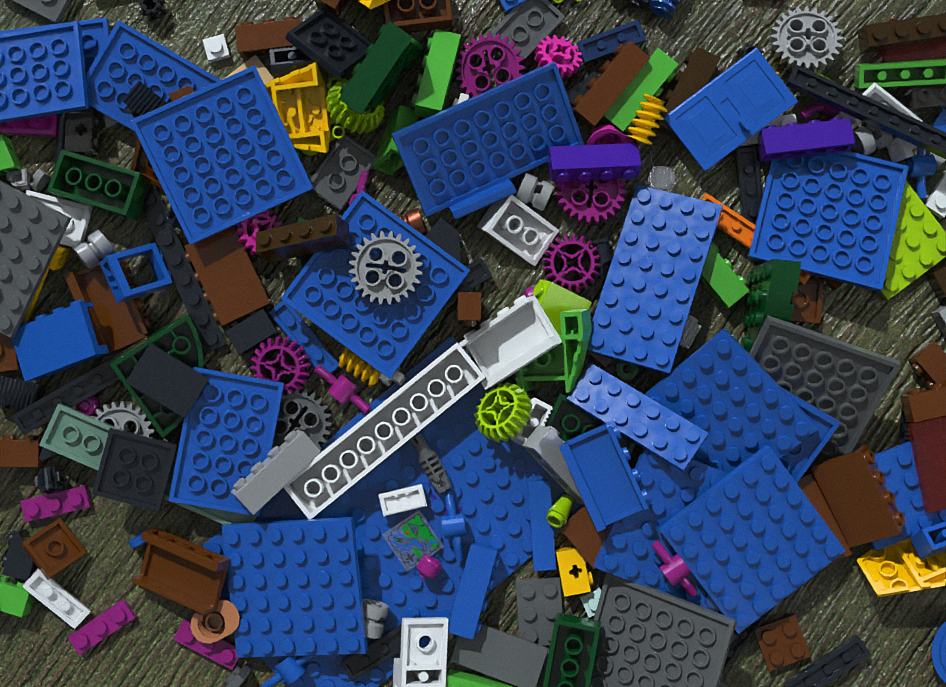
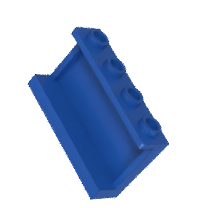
(57, 341)
(604, 475)

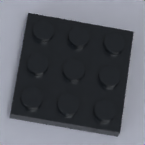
(329, 42)
(135, 469)

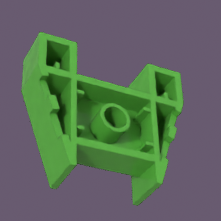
(565, 359)

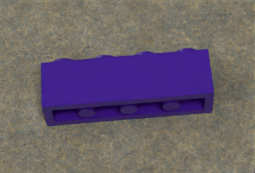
(805, 139)
(594, 162)

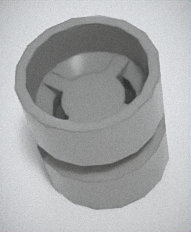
(869, 139)
(527, 188)
(93, 250)
(374, 614)

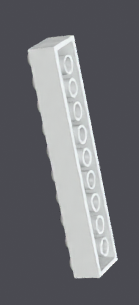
(383, 430)

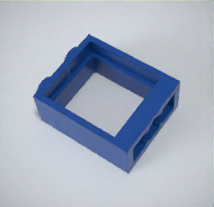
(118, 282)

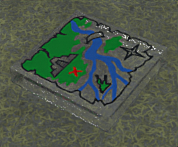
(412, 540)

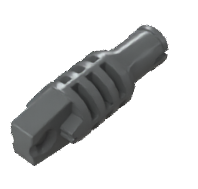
(431, 464)

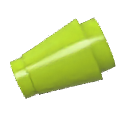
(560, 511)

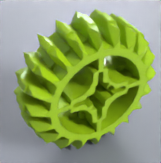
(347, 116)
(508, 416)

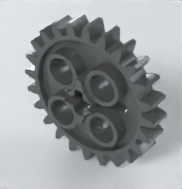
(315, 432)

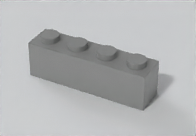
(544, 448)
(276, 471)

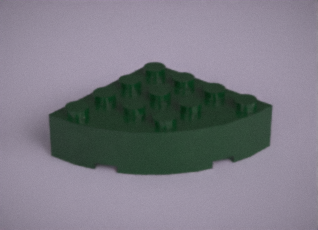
(381, 69)
(769, 294)
(176, 339)

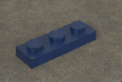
(607, 42)

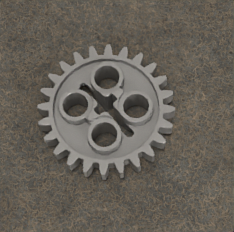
(806, 39)
(382, 288)
(123, 415)

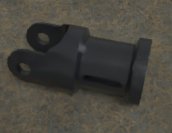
(604, 252)

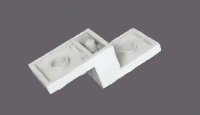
(418, 664)

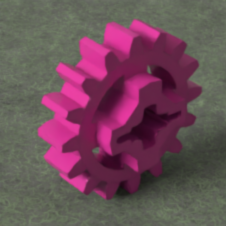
(560, 52)
(253, 225)

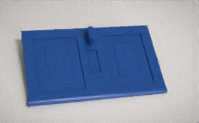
(730, 109)

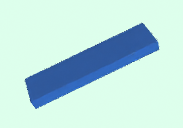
(298, 330)
(541, 531)

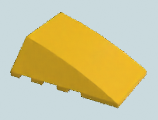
(302, 107)
(901, 569)

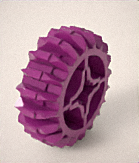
(563, 256)
(283, 357)

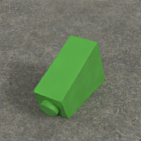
(387, 156)

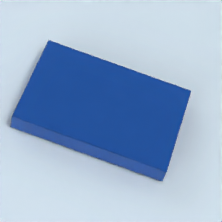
(483, 199)

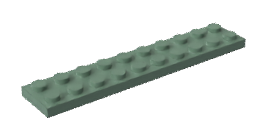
(84, 441)

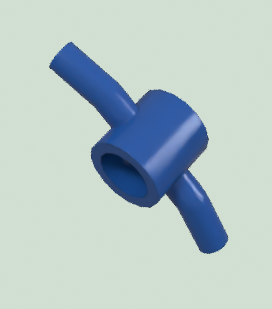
(919, 167)
(454, 525)
(288, 670)

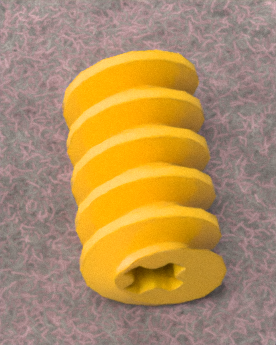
(647, 119)
(361, 367)

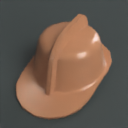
(215, 624)

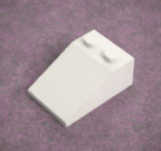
(518, 228)

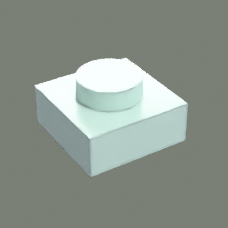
(590, 601)

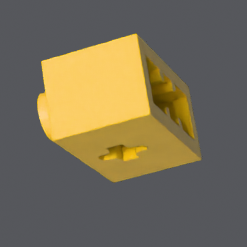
(571, 583)

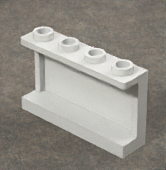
(511, 340)

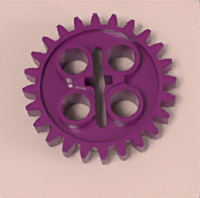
(471, 75)
(610, 192)

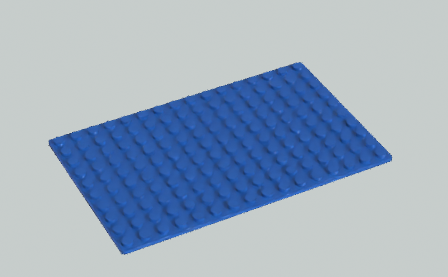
(487, 483)

